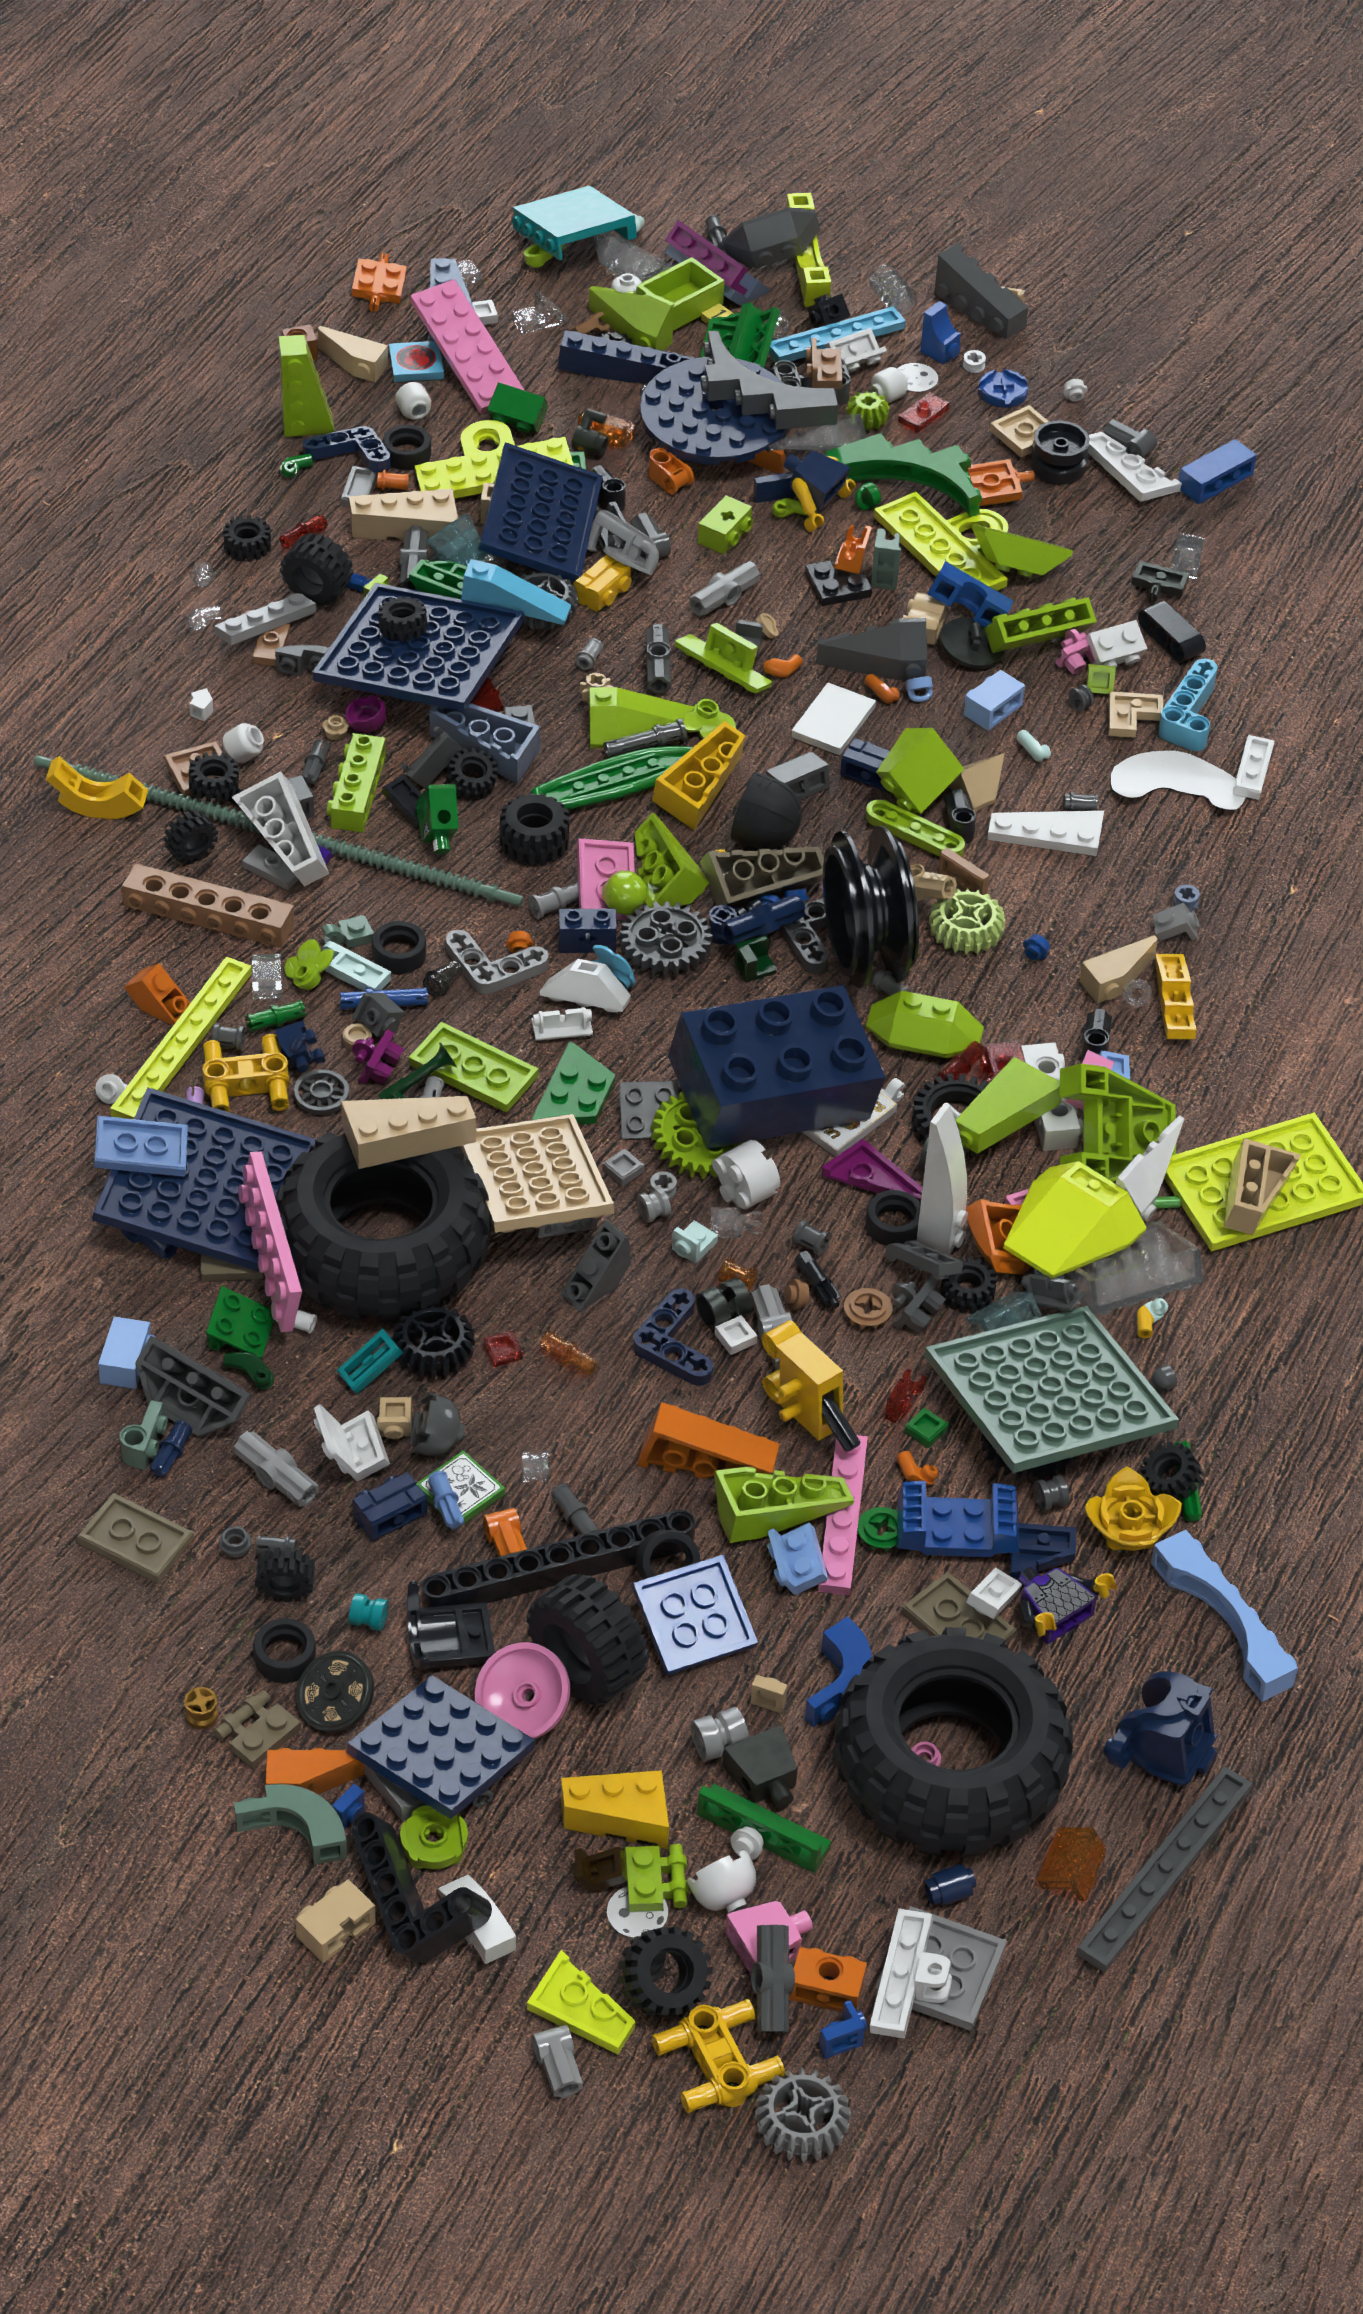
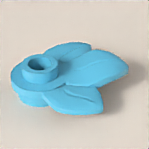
(616, 964)

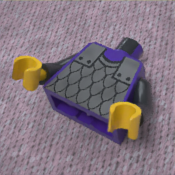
(1059, 1601)

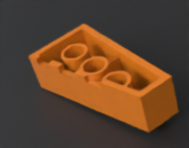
(702, 1445)

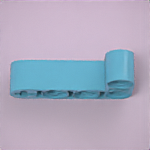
(1180, 717)

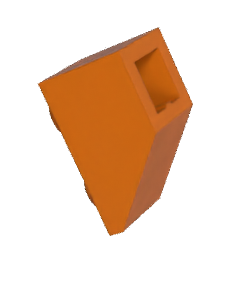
(157, 994)

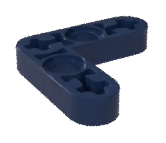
(359, 439)
(663, 1340)

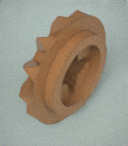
(858, 1301)

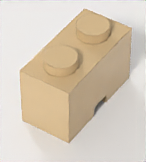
(334, 1918)

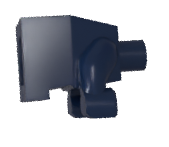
(295, 1045)

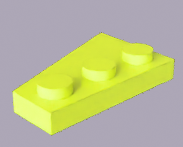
(573, 2000)

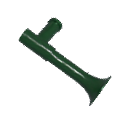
(397, 1089)

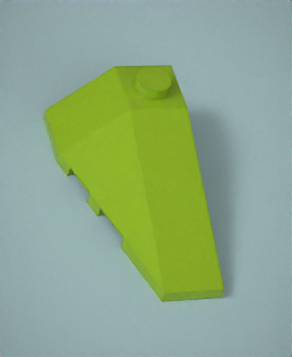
(642, 318)
(622, 713)
(666, 866)
(759, 1502)

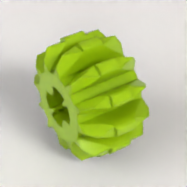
(873, 409)

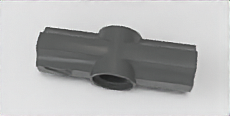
(414, 550)
(658, 659)
(772, 1978)

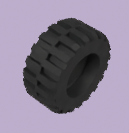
(590, 1636)

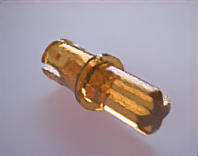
(568, 1352)

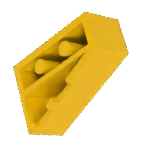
(617, 1805)

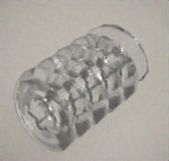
(893, 289)

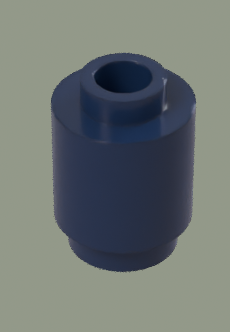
(950, 1885)

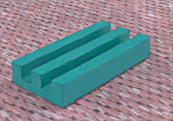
(372, 1364)

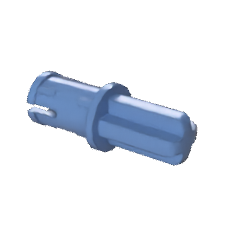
(446, 1499)

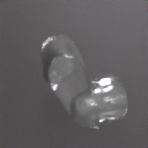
(201, 616)

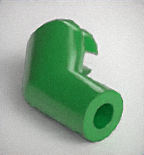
(293, 464)

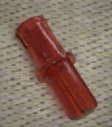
(314, 526)
(962, 1062)

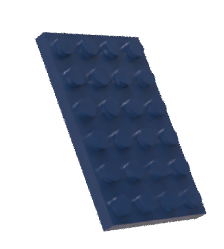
(540, 512)

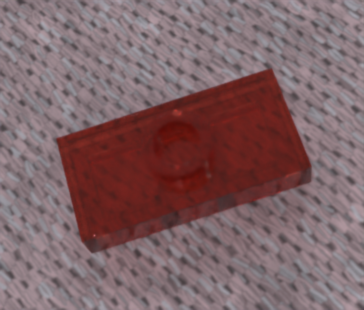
(923, 412)

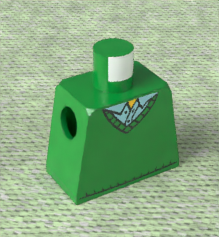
(438, 816)

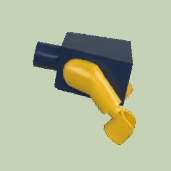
(816, 482)

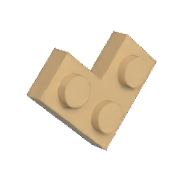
(1128, 707)

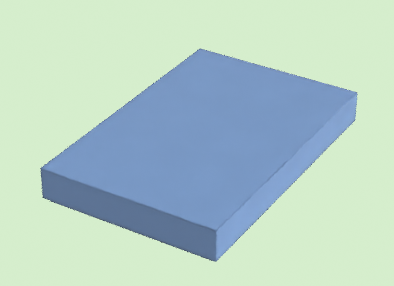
(140, 1146)

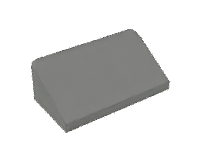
(397, 1798)

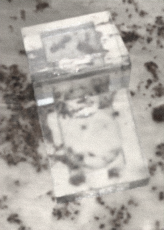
(540, 316)
(1188, 554)

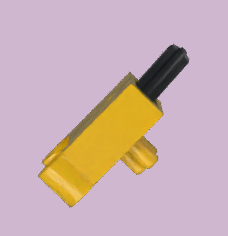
(807, 1385)

